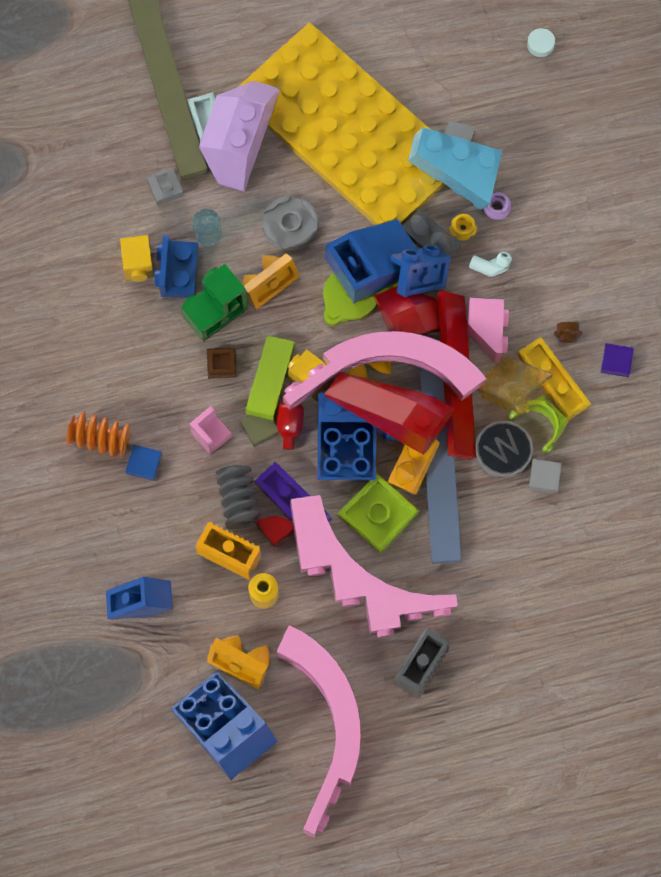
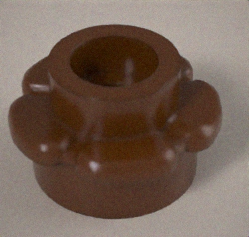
(568, 332)

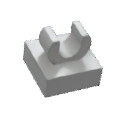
(165, 186)

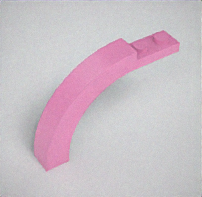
(390, 346)
(326, 674)

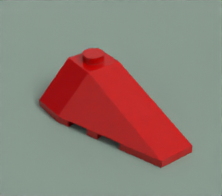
(400, 412)

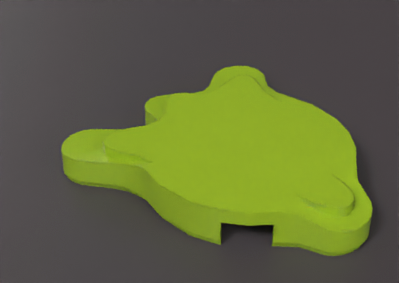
(340, 307)

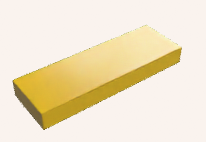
(560, 387)

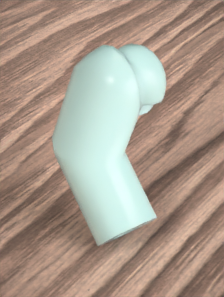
(493, 267)

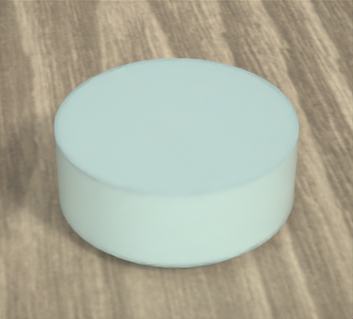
(541, 42)

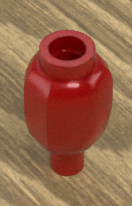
(290, 424)

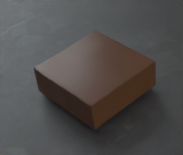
(221, 363)

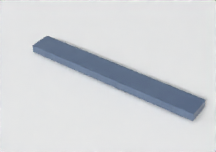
(441, 489)

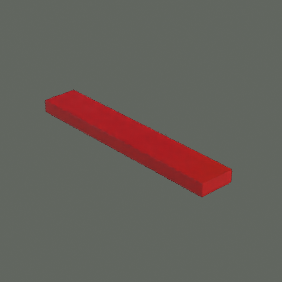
(454, 334)

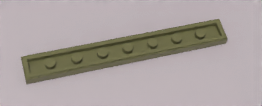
(168, 88)

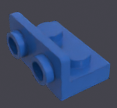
(177, 268)
(421, 270)

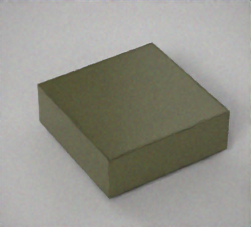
(259, 429)

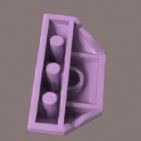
(237, 131)

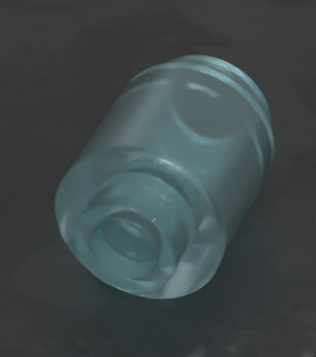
(207, 227)

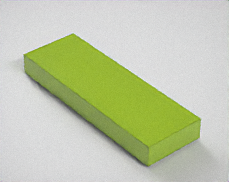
(270, 377)

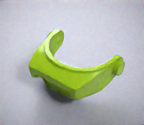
(558, 420)

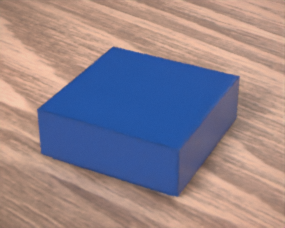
(143, 462)

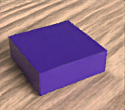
(617, 360)

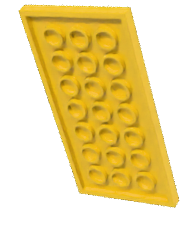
(346, 127)

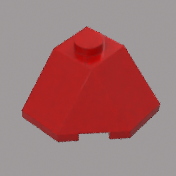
(408, 314)

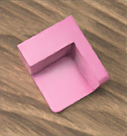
(209, 430)

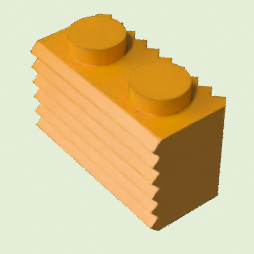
(228, 550)

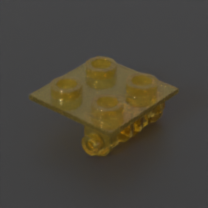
(511, 384)

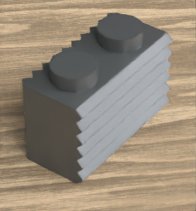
(422, 663)

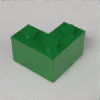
(217, 305)

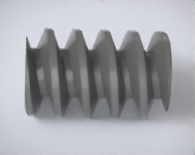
(236, 496)

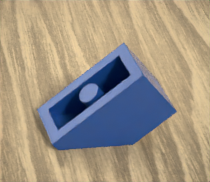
(139, 599)

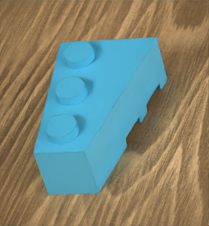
(458, 163)

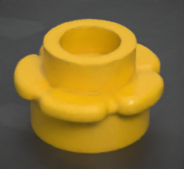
(463, 220)

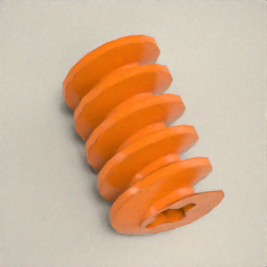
(98, 435)

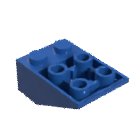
(364, 258)
(344, 444)
(224, 725)

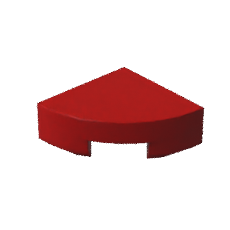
(275, 528)

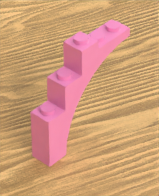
(384, 603)

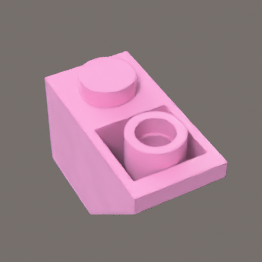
(486, 326)

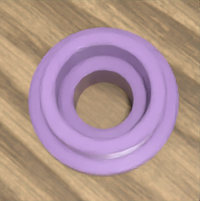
(503, 201)

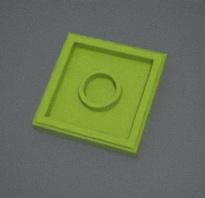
(378, 513)

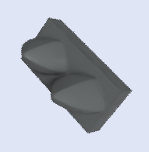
(426, 231)

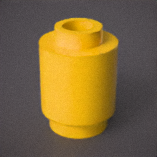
(263, 599)

